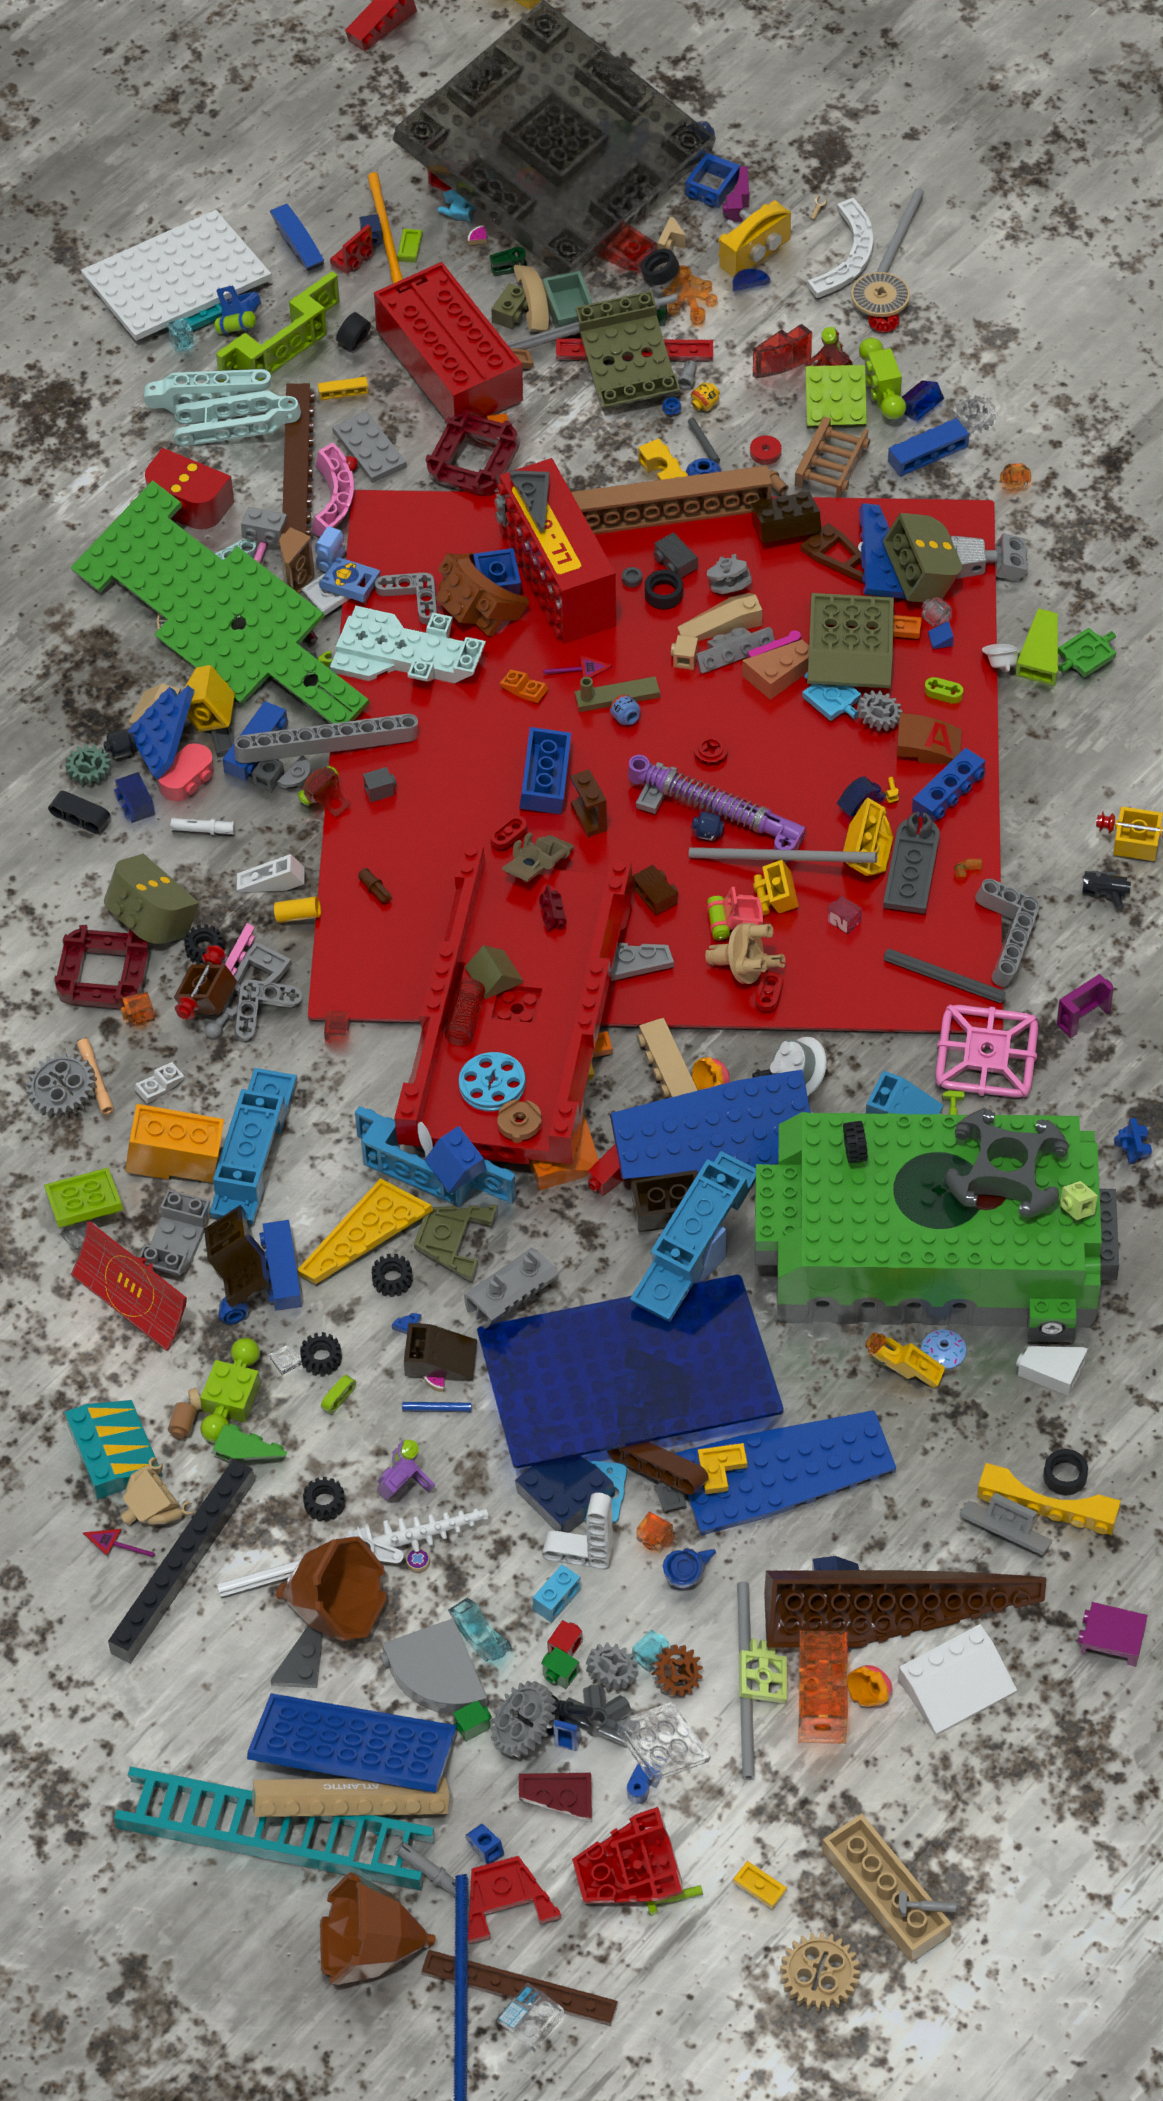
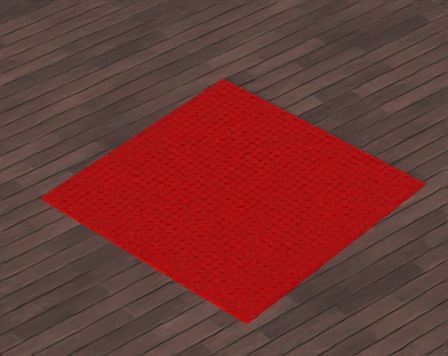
(782, 754)

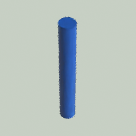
(437, 1406)

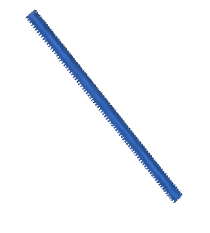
(461, 1961)

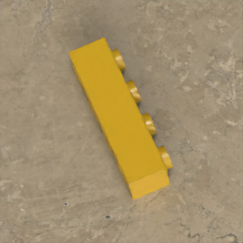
(343, 388)

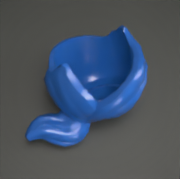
(686, 1566)

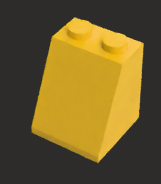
(211, 700)

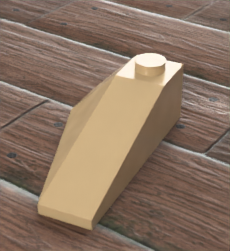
(732, 613)

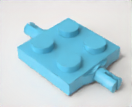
(832, 699)

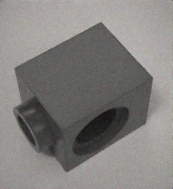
(267, 774)

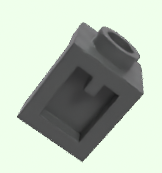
(669, 1497)

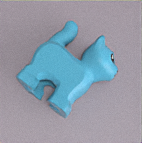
(459, 209)

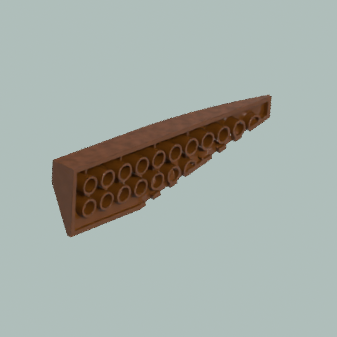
(885, 1602)

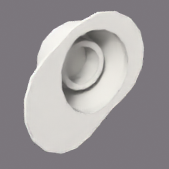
(1001, 656)

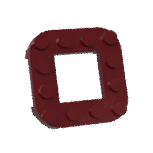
(456, 429)
(104, 942)

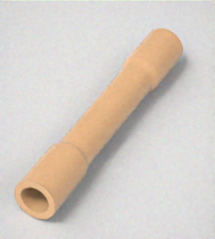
(101, 1094)

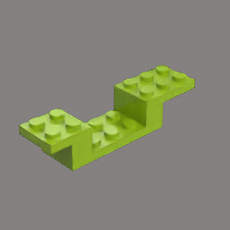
(306, 328)

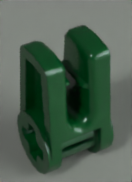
(504, 262)

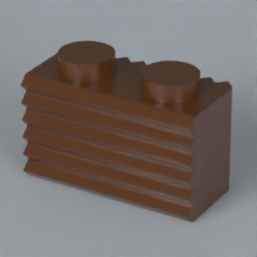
(654, 889)

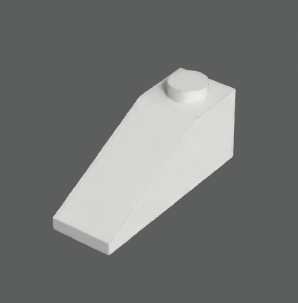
(272, 876)

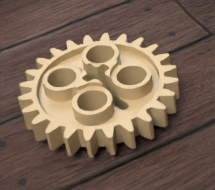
(798, 1965)

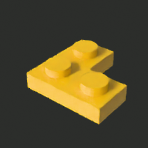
(717, 1461)

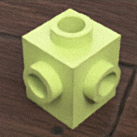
(1078, 1200)

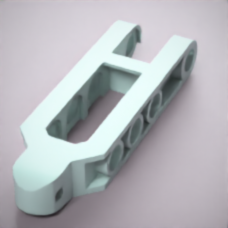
(170, 394)
(209, 412)

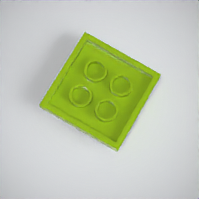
(836, 394)
(83, 1197)

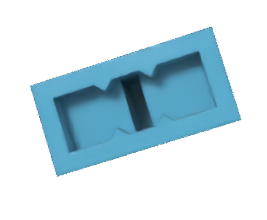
(556, 1593)

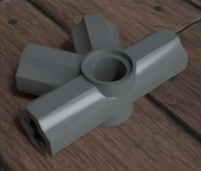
(606, 1713)

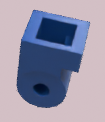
(638, 1786)
(485, 1844)

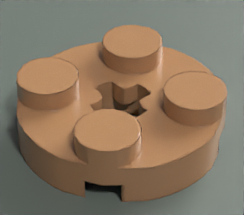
(519, 1130)

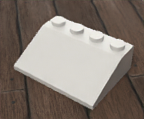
(957, 1679)

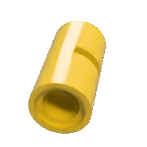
(297, 909)

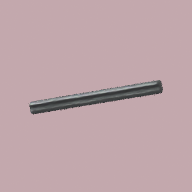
(944, 975)

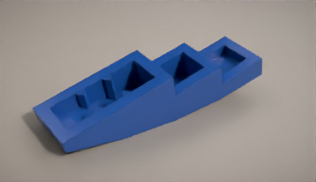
(297, 236)

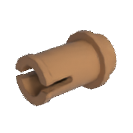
(777, 483)

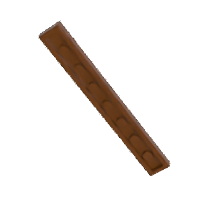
(508, 1984)

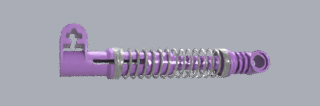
(760, 819)

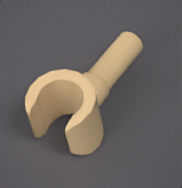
(818, 206)

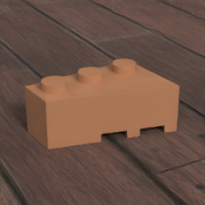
(777, 668)

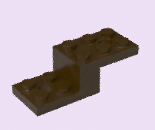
(236, 1256)

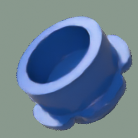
(671, 406)

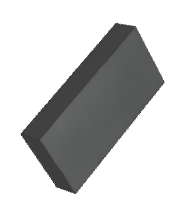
(223, 740)

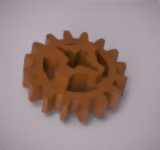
(686, 1666)

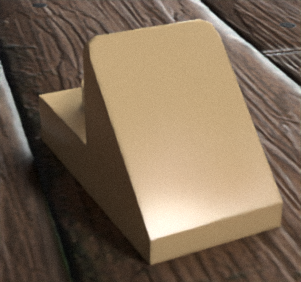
(672, 236)

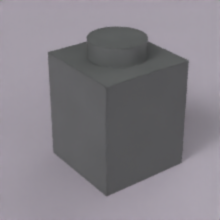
(379, 784)

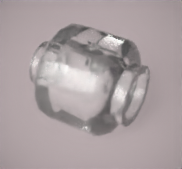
(936, 611)

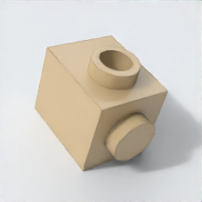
(684, 652)

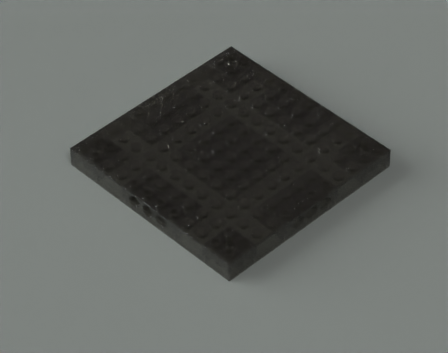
(554, 139)

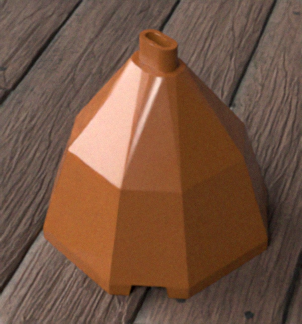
(337, 1588)
(366, 1932)

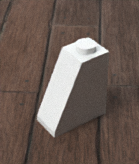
(1052, 1366)

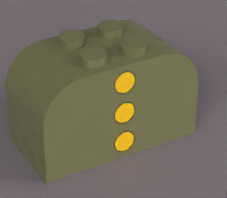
(922, 556)
(149, 901)

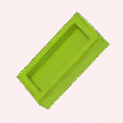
(409, 245)

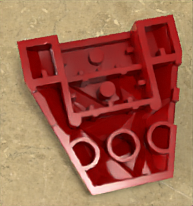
(630, 1864)

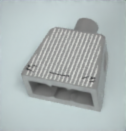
(972, 555)

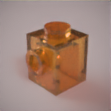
(137, 1009)
(655, 1532)

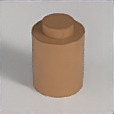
(182, 1420)

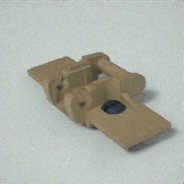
(536, 857)

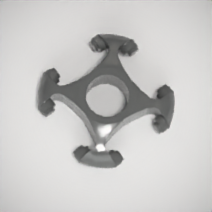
(996, 1143)

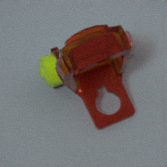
(832, 351)
(320, 787)

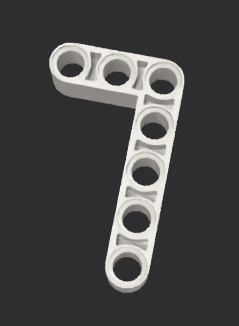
(584, 1550)

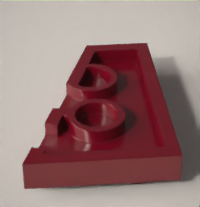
(559, 1792)

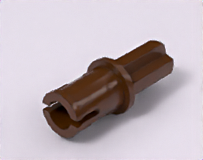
(374, 885)

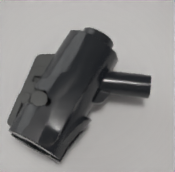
(1108, 885)

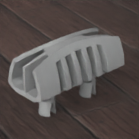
(510, 1286)

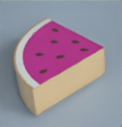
(477, 236)
(435, 1383)

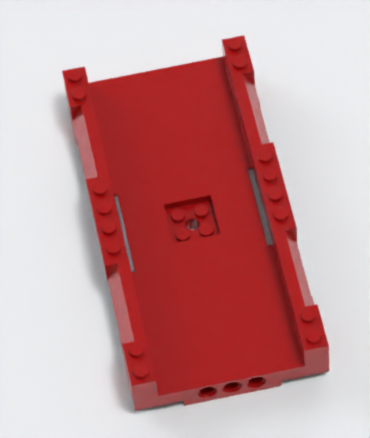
(542, 1023)

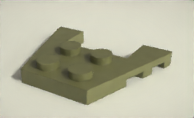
(444, 1232)

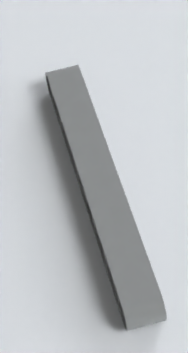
(325, 738)

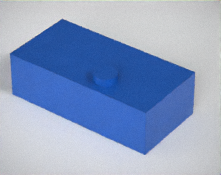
(545, 770)

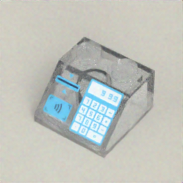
(530, 2017)

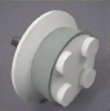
(802, 1054)

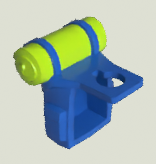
(237, 312)

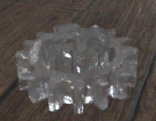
(974, 413)

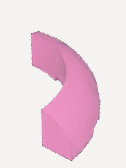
(340, 481)

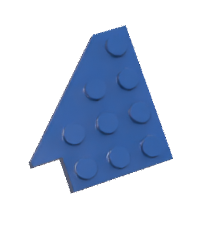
(160, 729)

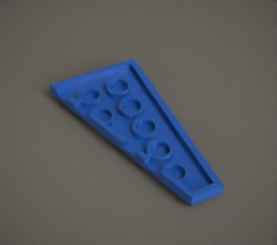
(878, 570)

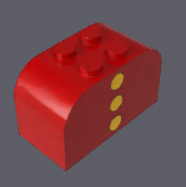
(199, 488)

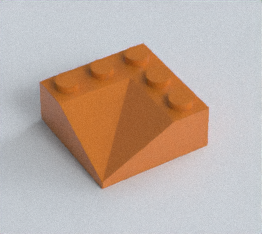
(552, 1174)

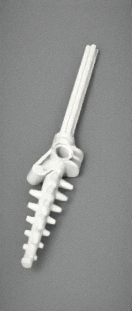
(382, 1546)

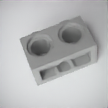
(1011, 557)

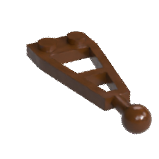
(825, 540)

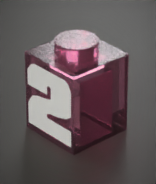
(844, 914)

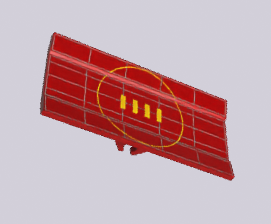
(129, 1286)

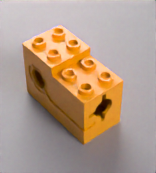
(173, 1144)

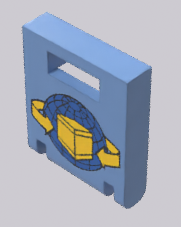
(345, 576)

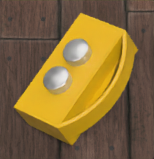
(754, 237)

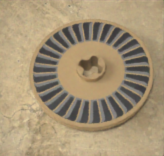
(867, 296)

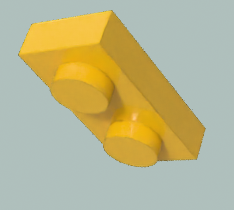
(759, 1885)

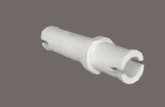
(206, 826)

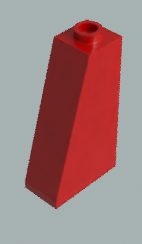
(605, 1173)

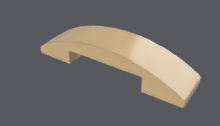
(536, 298)

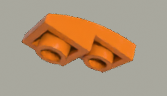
(522, 686)

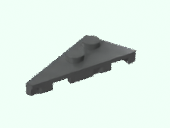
(533, 490)
(302, 1663)

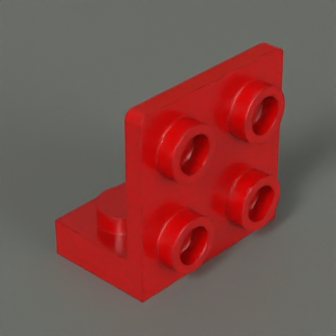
(354, 251)

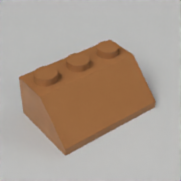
(296, 559)

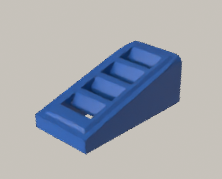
(566, 1735)

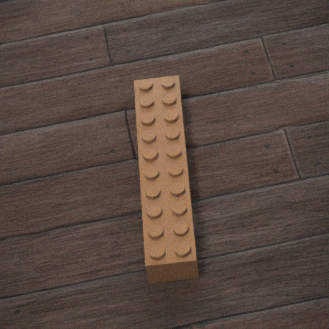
(674, 499)

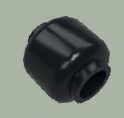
(119, 744)

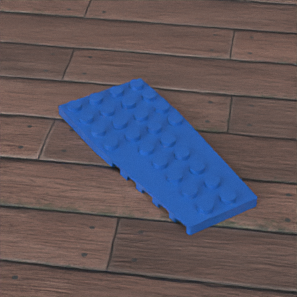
(696, 1126)
(792, 1468)

